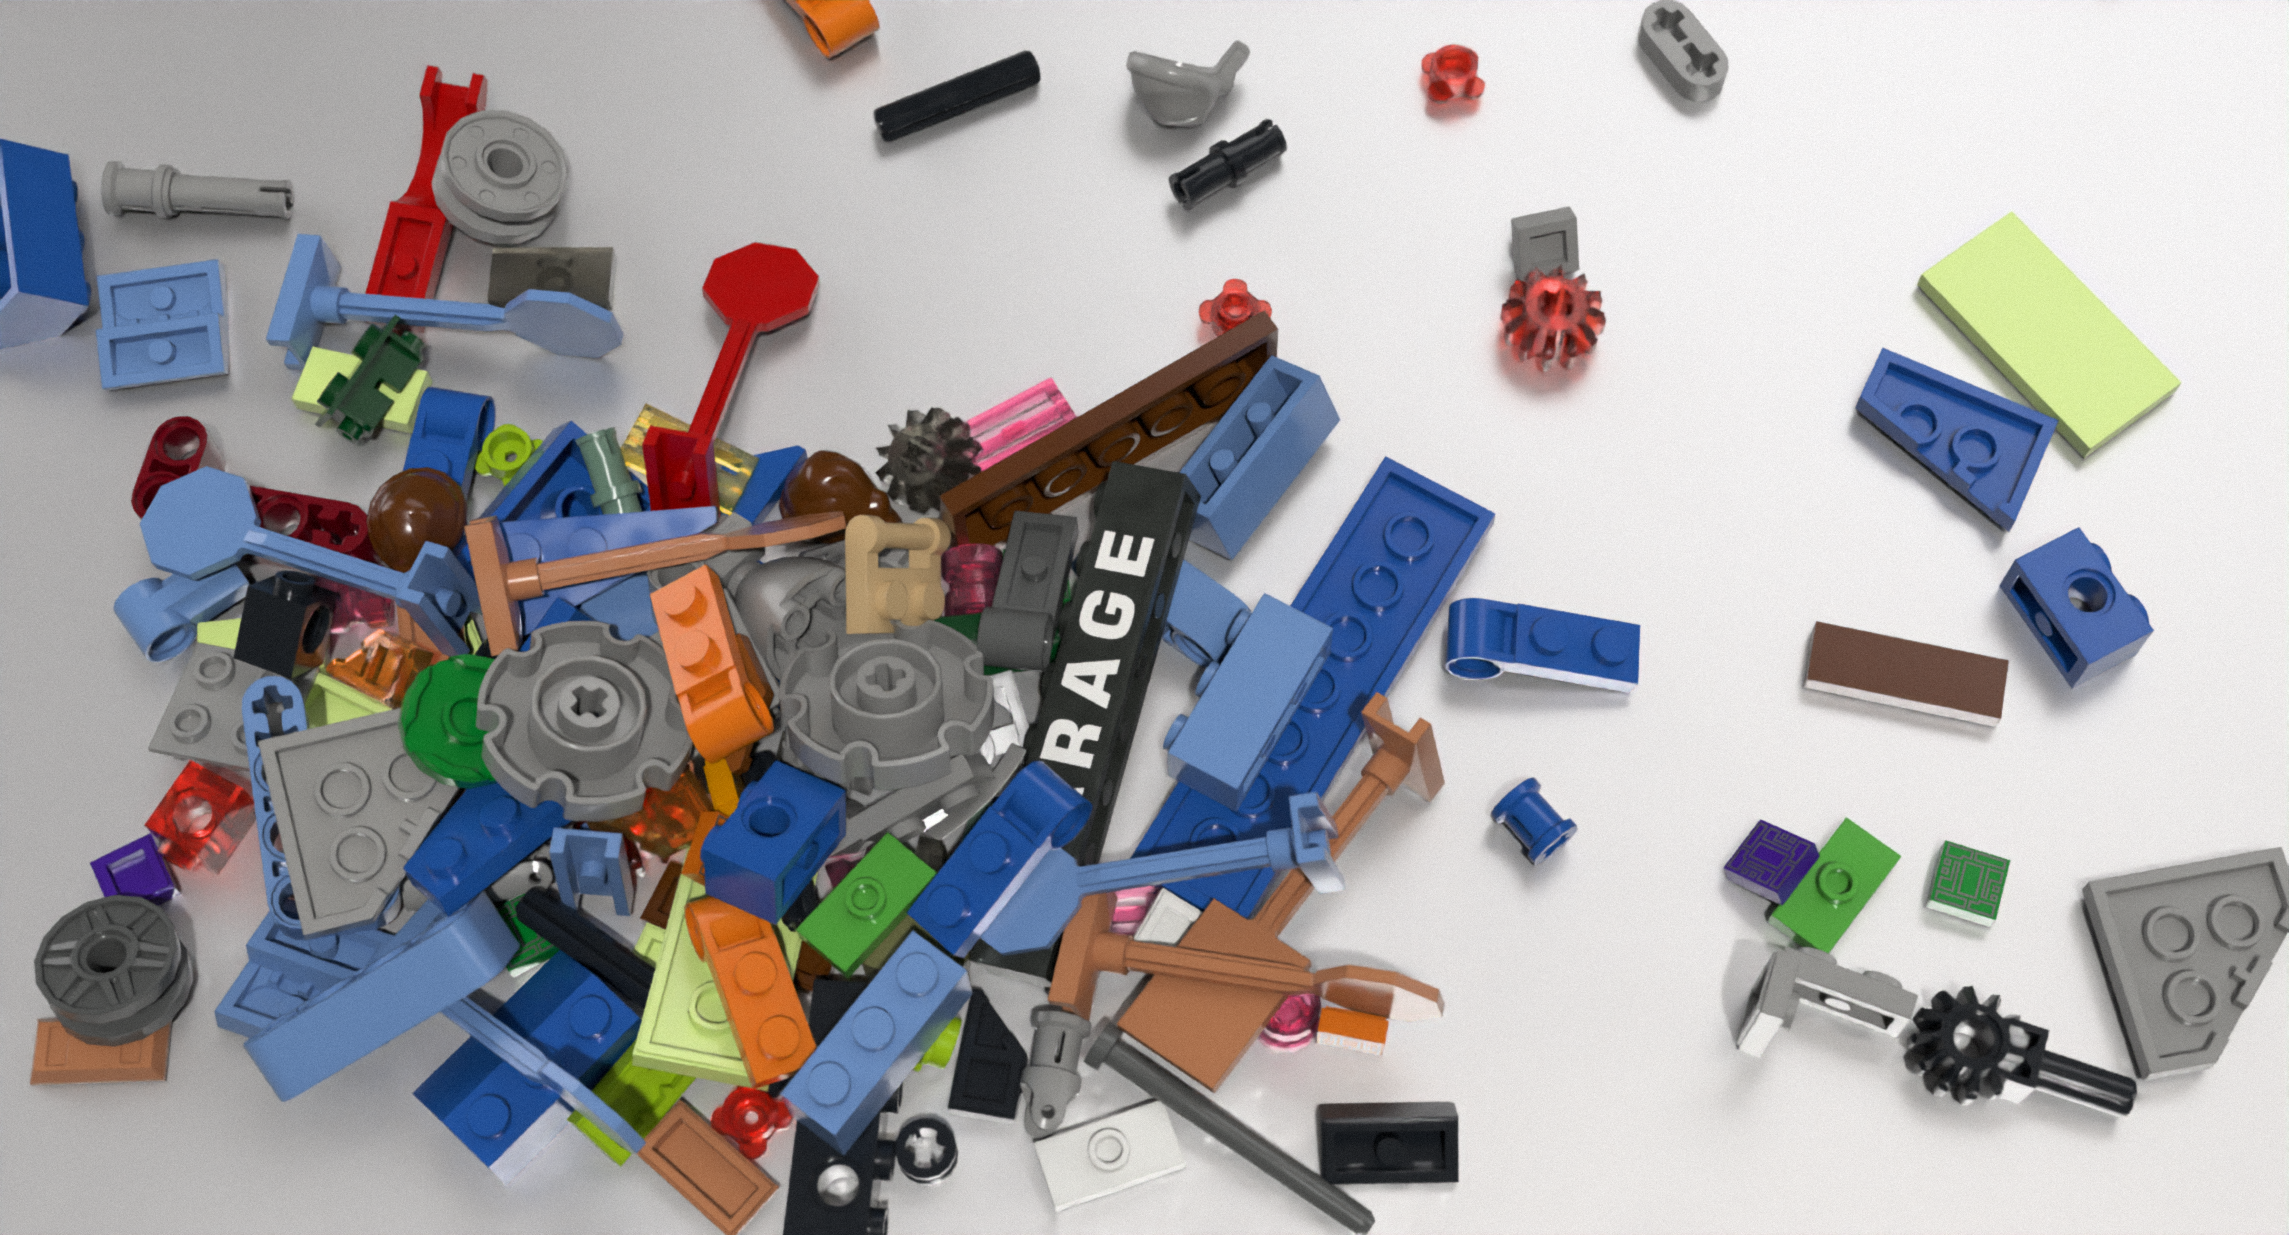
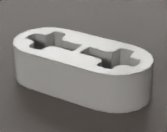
(1690, 45)

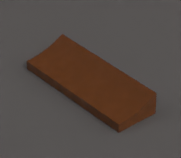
(1123, 429)

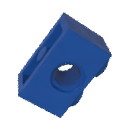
(2076, 640)
(774, 841)

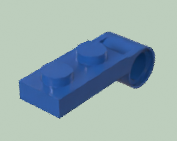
(450, 432)
(1542, 643)
(998, 855)

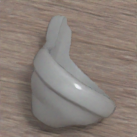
(1183, 92)

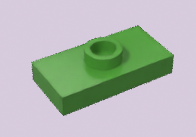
(1835, 888)
(866, 905)

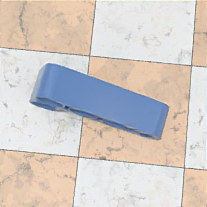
(256, 727)
(384, 998)

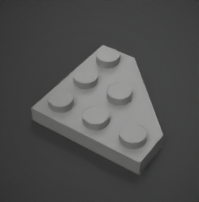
(349, 816)
(2189, 951)

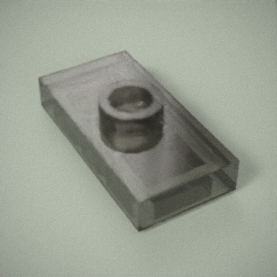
(576, 270)

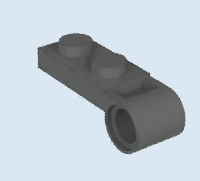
(1029, 592)

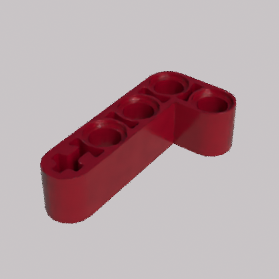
(319, 520)

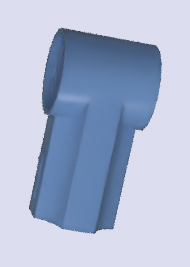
(166, 612)

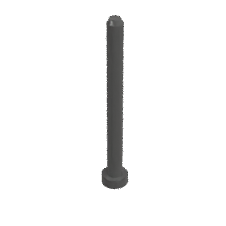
(1227, 1130)

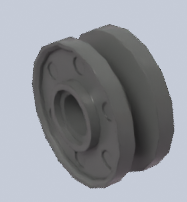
(114, 970)

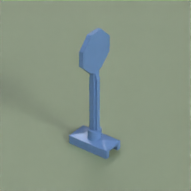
(310, 298)
(214, 521)
(585, 858)
(1057, 884)
(519, 1052)

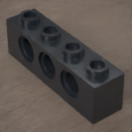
(818, 1164)

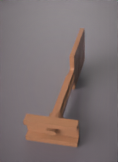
(1212, 1026)

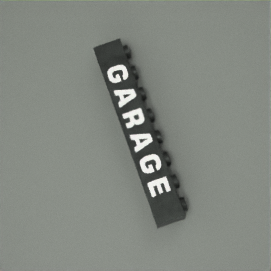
(1105, 660)

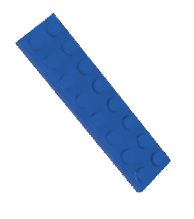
(1380, 595)

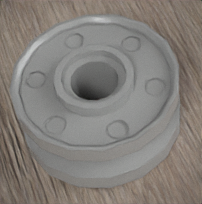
(499, 177)

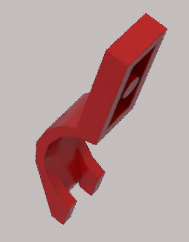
(415, 227)

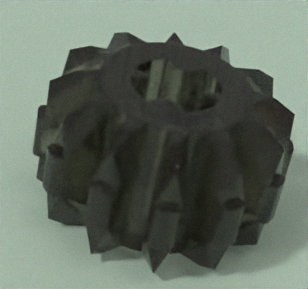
(927, 458)

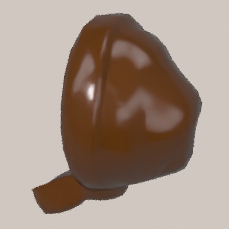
(833, 484)
(415, 509)

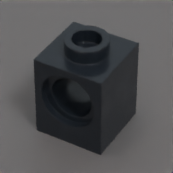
(285, 624)

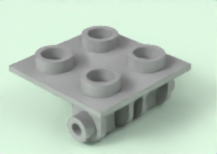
(206, 709)

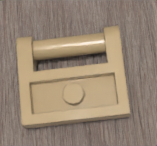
(893, 593)

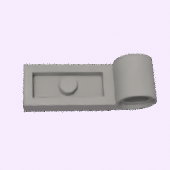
(905, 809)

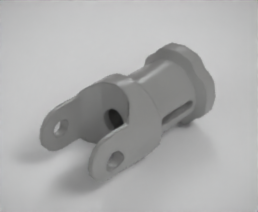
(1051, 1084)

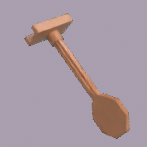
(506, 582)
(1092, 949)

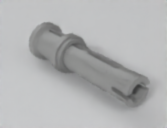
(170, 192)

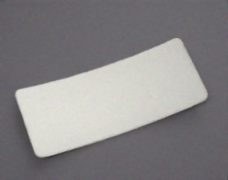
(1002, 773)

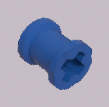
(1534, 821)

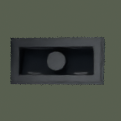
(1389, 1142)

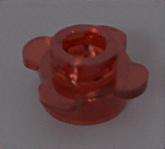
(1457, 61)
(1233, 296)
(751, 1138)

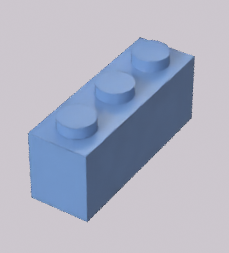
(1257, 453)
(1247, 700)
(877, 1042)

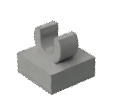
(1545, 242)

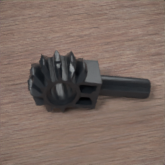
(2010, 1058)

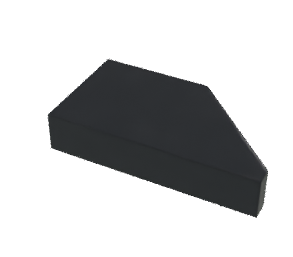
(987, 1067)

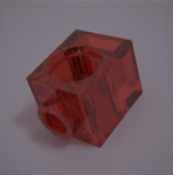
(191, 796)

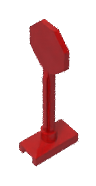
(751, 293)

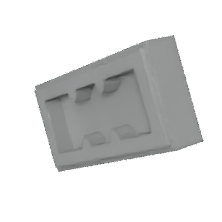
(1770, 1003)

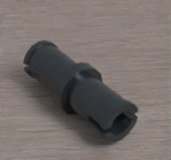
(1227, 163)

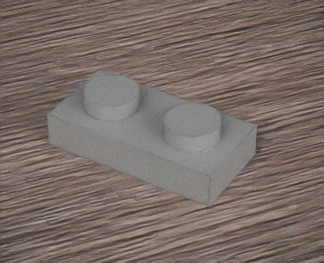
(1864, 998)

